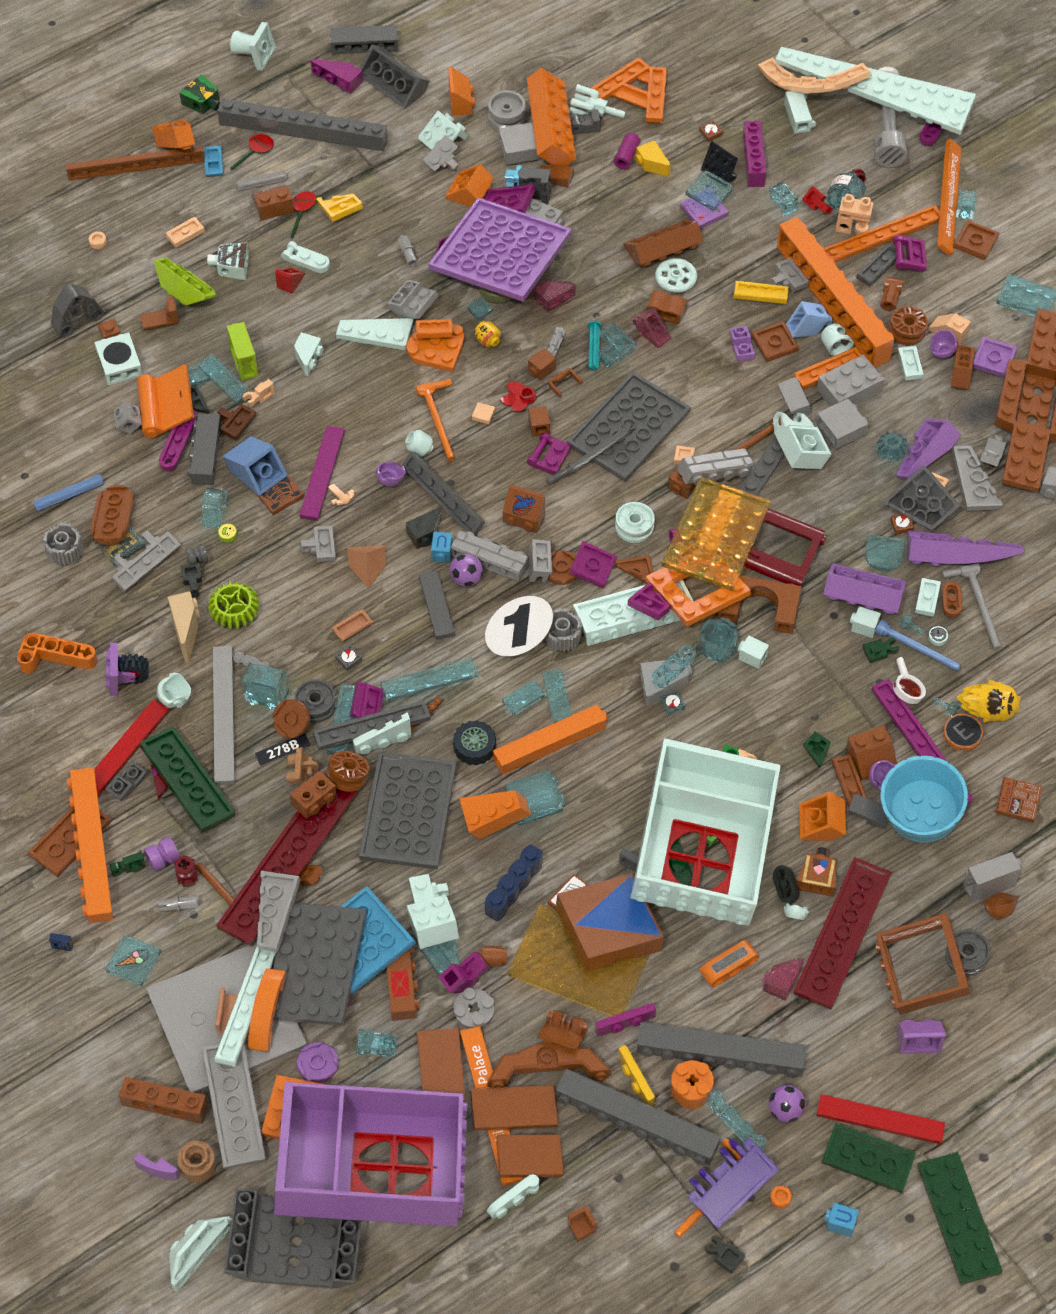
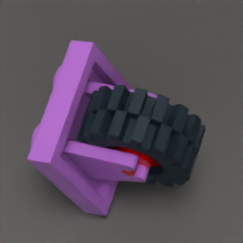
(124, 669)

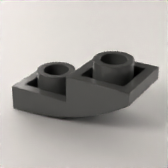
(128, 781)

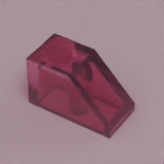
(554, 293)
(651, 327)
(782, 978)

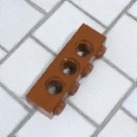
(163, 1100)

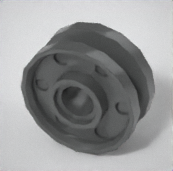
(317, 690)
(977, 945)

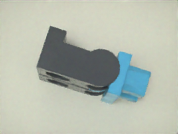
(538, 177)

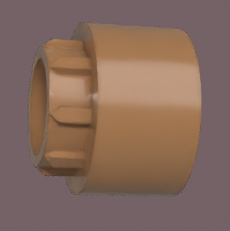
(201, 1171)

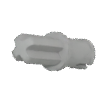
(407, 251)
(178, 903)

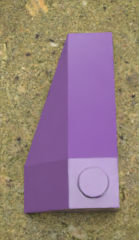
(931, 442)

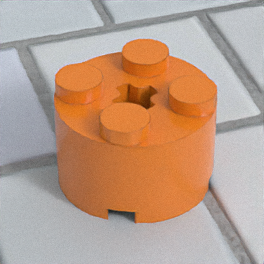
(691, 1073)

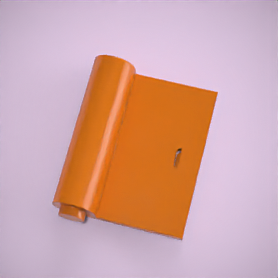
(164, 401)

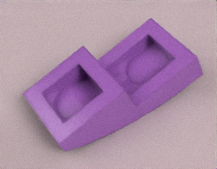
(161, 1169)

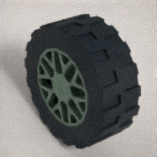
(474, 742)

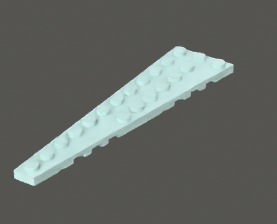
(919, 98)

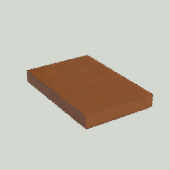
(529, 1155)

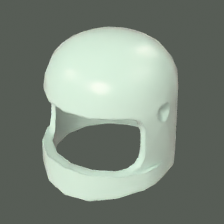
(833, 335)

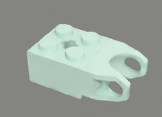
(801, 441)

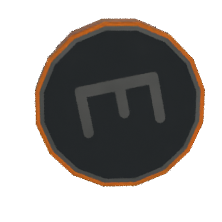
(963, 732)

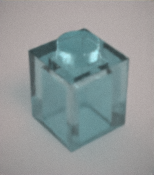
(966, 204)

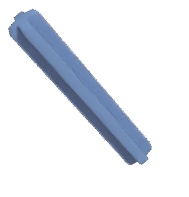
(68, 492)

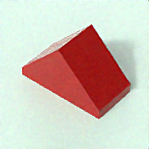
(288, 278)

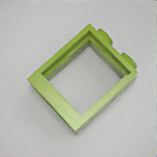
(242, 351)

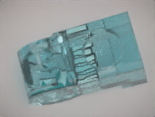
(784, 198)
(375, 1043)

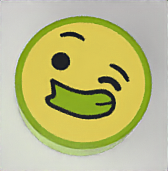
(227, 532)

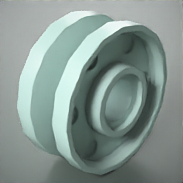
(631, 513)

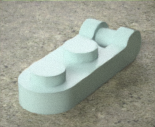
(306, 258)
(514, 1196)

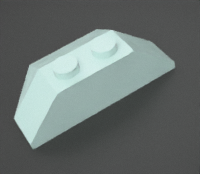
(195, 1248)

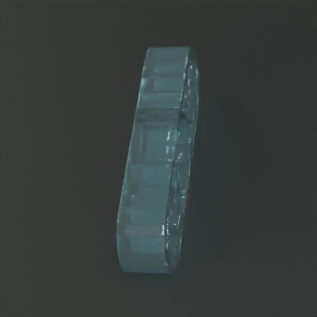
(674, 658)

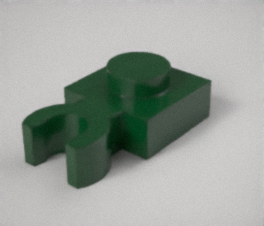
(878, 650)
(130, 863)

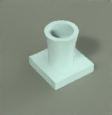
(259, 46)

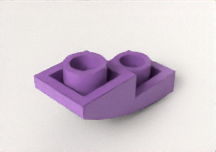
(742, 343)

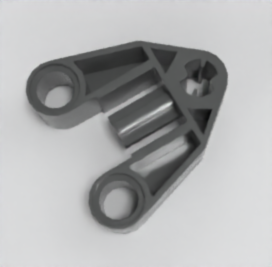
(69, 304)

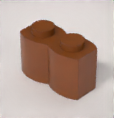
(668, 306)

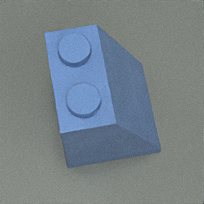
(255, 464)

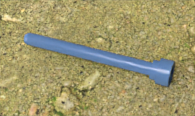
(885, 629)

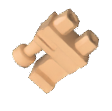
(854, 210)

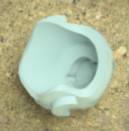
(173, 691)

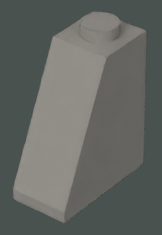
(652, 693)

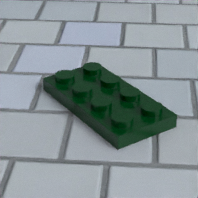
(868, 1158)

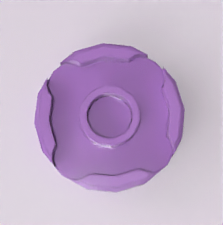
(317, 1062)

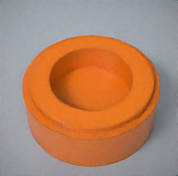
(780, 1197)

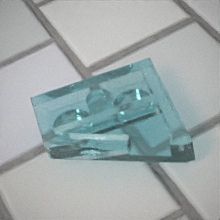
(441, 955)

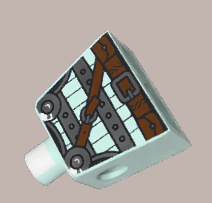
(231, 260)

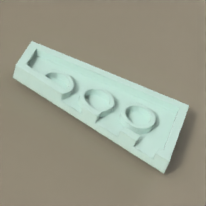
(379, 332)

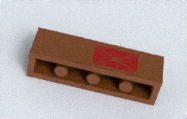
(402, 987)

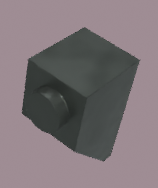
(422, 528)

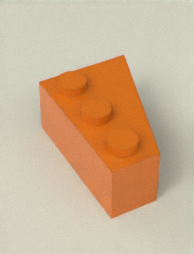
(174, 135)
(493, 812)

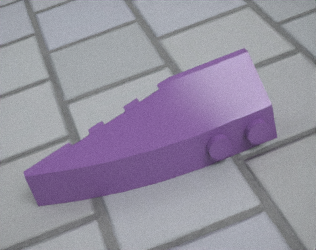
(942, 548)

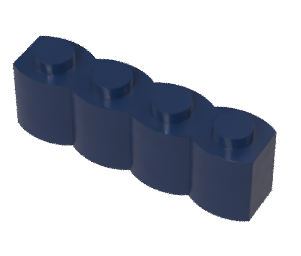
(511, 884)

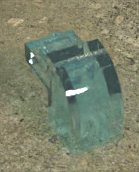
(213, 504)

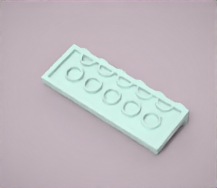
(612, 618)

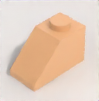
(954, 323)

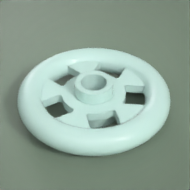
(680, 286)

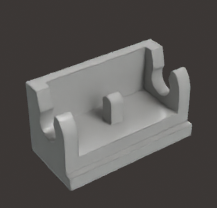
(794, 397)
(539, 560)

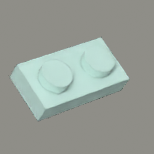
(910, 363)
(927, 597)

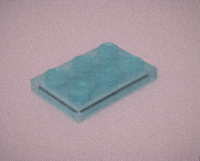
(1025, 295)

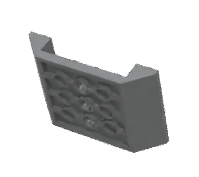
(262, 1246)

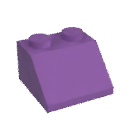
(920, 1036)

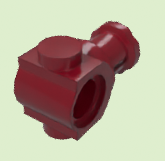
(186, 871)

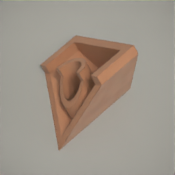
(367, 562)

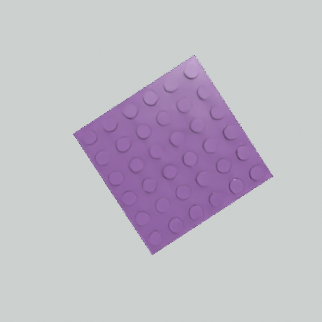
(500, 249)

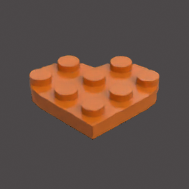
(437, 352)

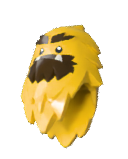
(990, 701)

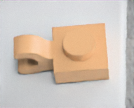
(262, 393)

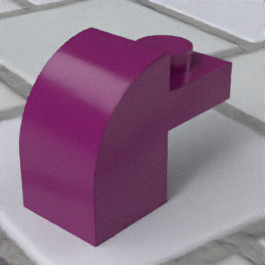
(464, 975)

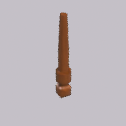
(431, 707)

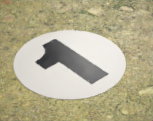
(519, 626)

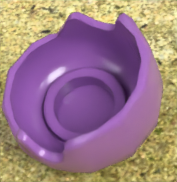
(943, 344)
(390, 473)
(879, 771)

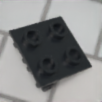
(720, 162)

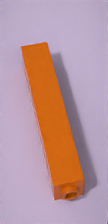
(550, 739)

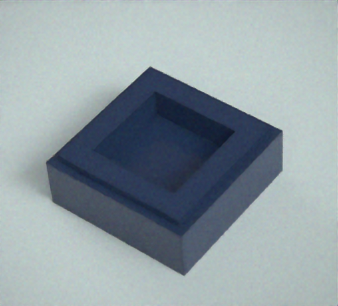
(61, 942)

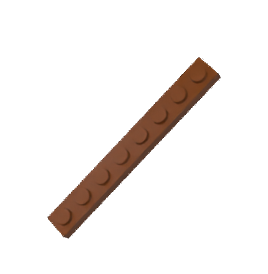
(134, 163)

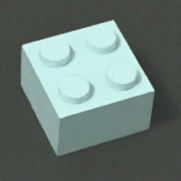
(433, 921)

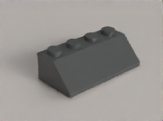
(393, 76)

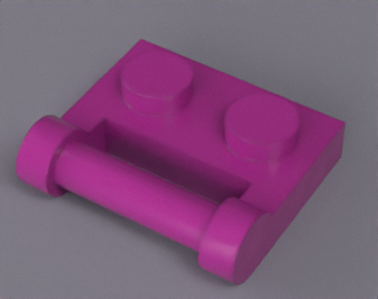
(915, 253)
(554, 457)

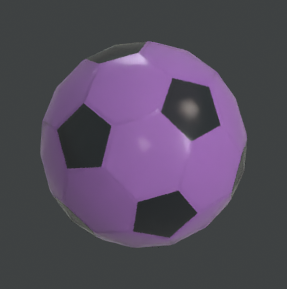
(466, 570)
(787, 1103)

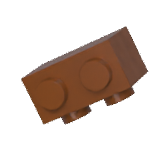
(313, 795)

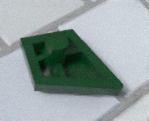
(817, 747)

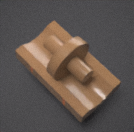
(303, 766)

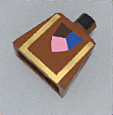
(818, 873)

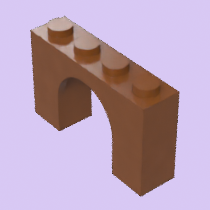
(783, 595)

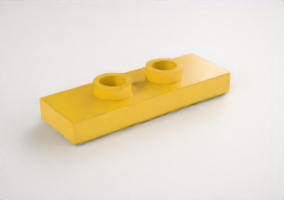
(761, 292)
(638, 1081)

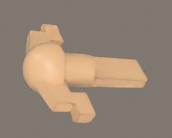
(344, 498)

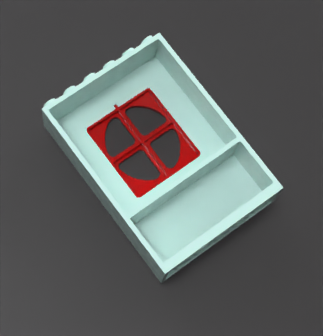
(708, 796)

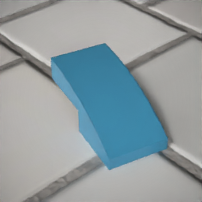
(213, 160)

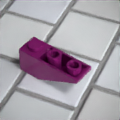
(341, 74)

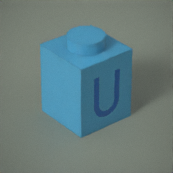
(441, 547)
(841, 1219)

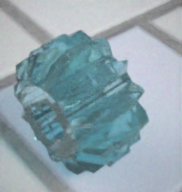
(892, 446)

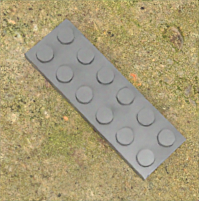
(234, 1110)

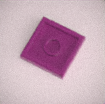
(592, 564)

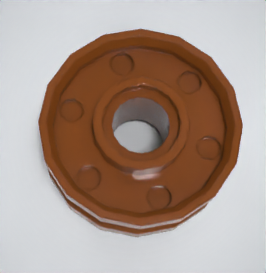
(908, 325)
(347, 770)

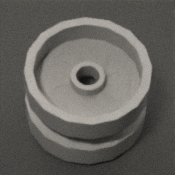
(506, 109)

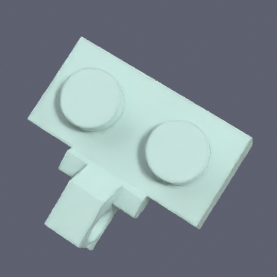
(423, 889)

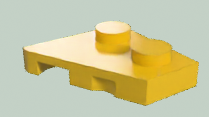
(340, 206)

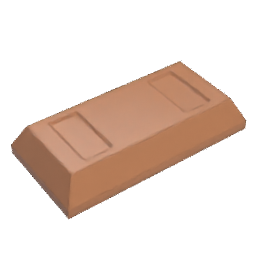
(352, 625)

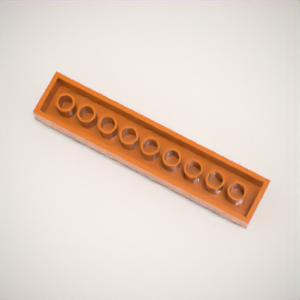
(835, 292)

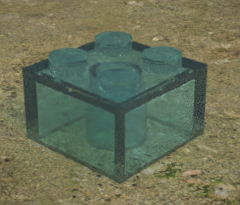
(265, 685)

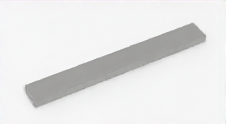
(223, 715)

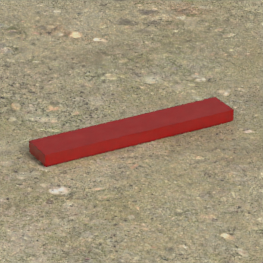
(128, 744)
(880, 1119)

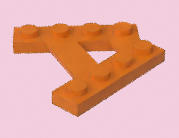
(618, 86)

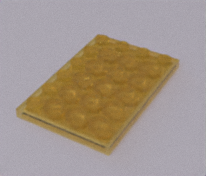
(716, 533)
(551, 963)

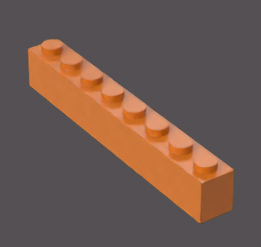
(91, 845)

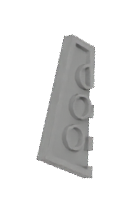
(973, 482)
(275, 906)

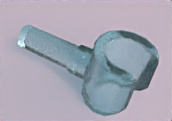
(907, 623)
(950, 711)

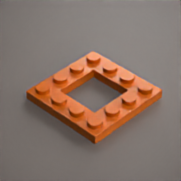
(692, 612)

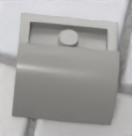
(412, 300)

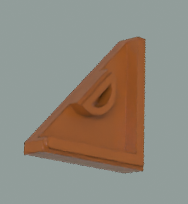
(636, 567)

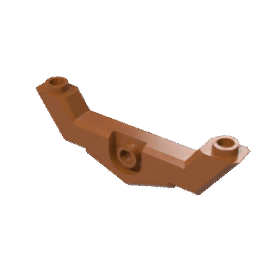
(546, 1058)

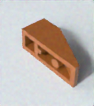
(962, 367)

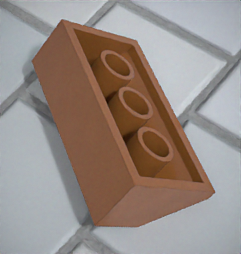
(664, 242)

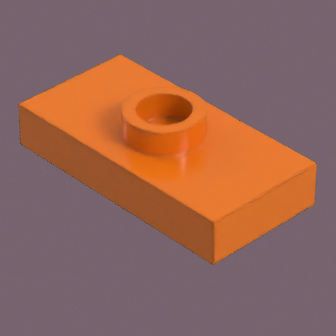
(434, 328)

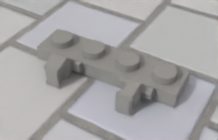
(156, 552)

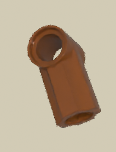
(891, 290)

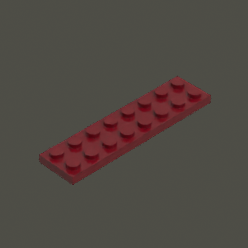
(842, 933)

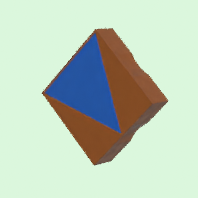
(608, 923)

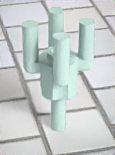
(592, 103)

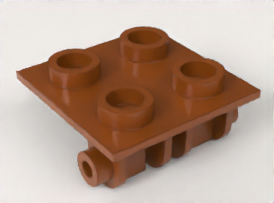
(561, 1032)

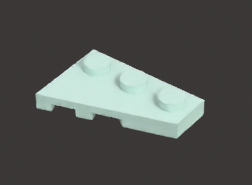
(390, 734)

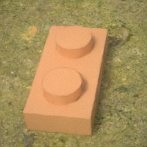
(185, 232)

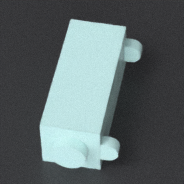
(798, 112)

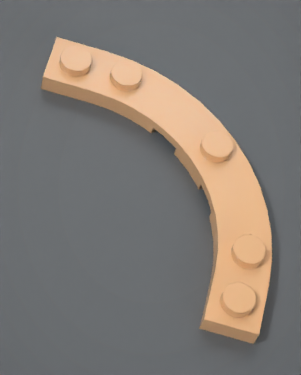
(807, 85)

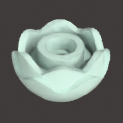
(796, 911)

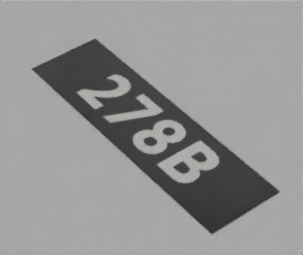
(282, 749)

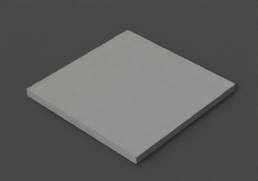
(200, 990)

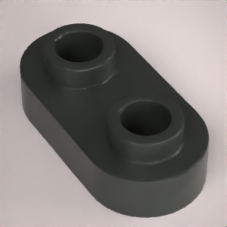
(786, 887)

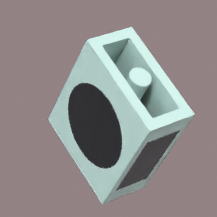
(118, 358)

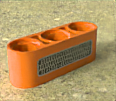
(729, 963)

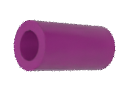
(627, 151)

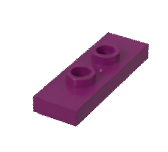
(630, 1018)

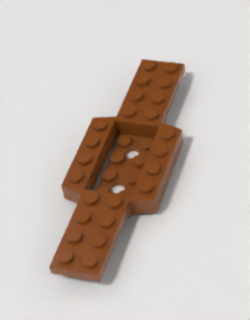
(1029, 440)

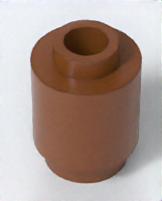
(494, 955)

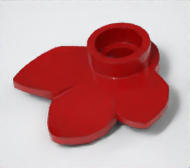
(517, 398)

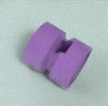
(159, 855)

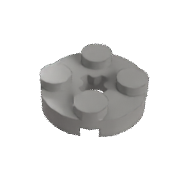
(478, 1018)

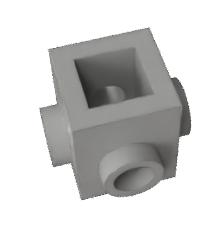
(127, 417)

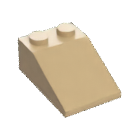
(185, 615)

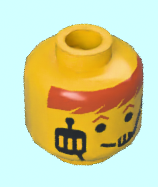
(487, 334)

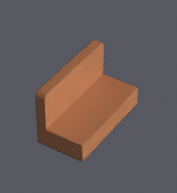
(225, 1008)

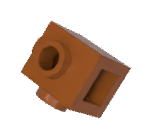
(678, 486)

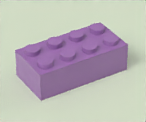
(864, 588)

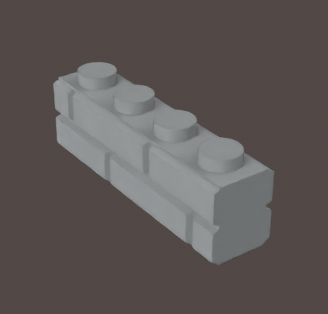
(715, 466)
(492, 556)

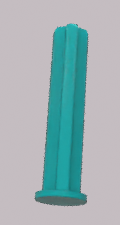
(594, 339)

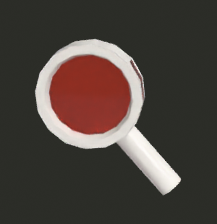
(907, 686)

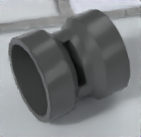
(197, 554)

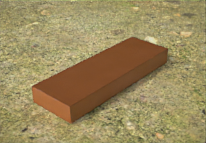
(848, 777)

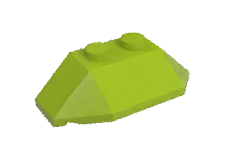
(182, 283)

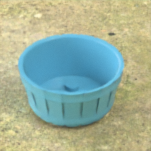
(924, 798)

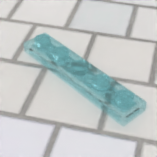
(429, 679)

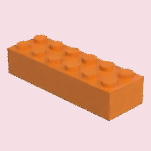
(551, 118)

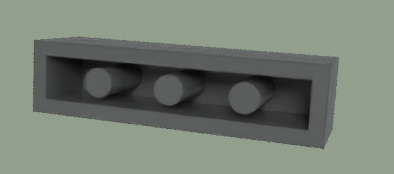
(359, 39)
(205, 449)

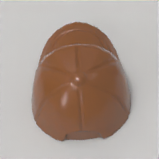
(1000, 905)

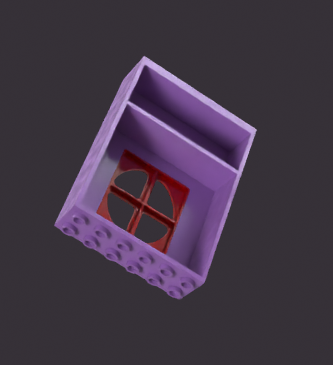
(333, 1124)

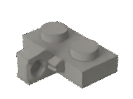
(442, 155)
(789, 275)
(321, 544)

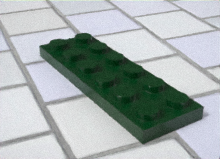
(187, 779)
(959, 1218)

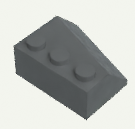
(924, 500)

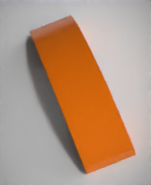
(264, 1009)

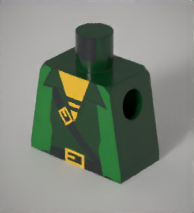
(200, 95)

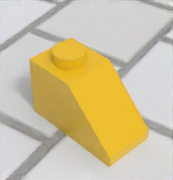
(652, 159)

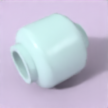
(419, 442)

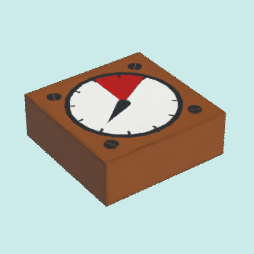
(711, 131)
(901, 523)

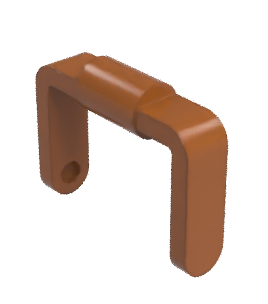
(559, 377)

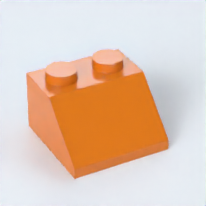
(460, 93)
(470, 185)
(822, 818)

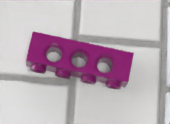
(754, 154)

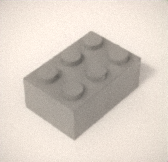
(852, 381)

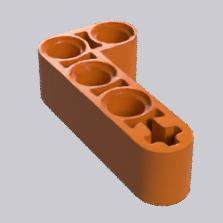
(81, 656)

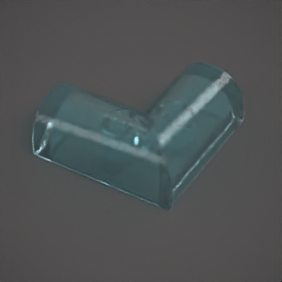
(619, 345)

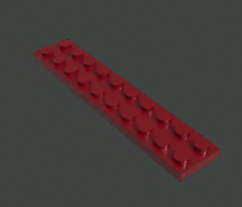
(287, 856)

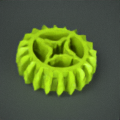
(231, 599)

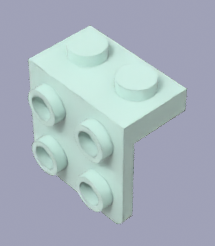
(439, 127)

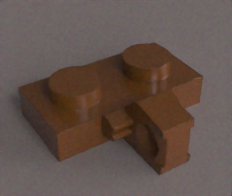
(236, 421)

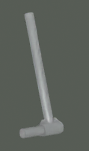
(971, 571)

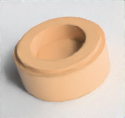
(97, 240)

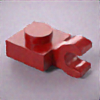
(815, 200)

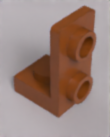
(162, 317)

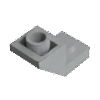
(994, 450)

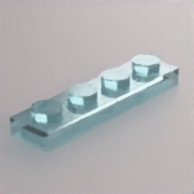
(343, 713)

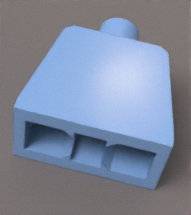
(808, 319)

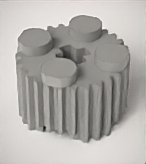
(63, 544)
(564, 631)

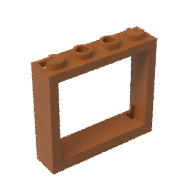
(912, 930)

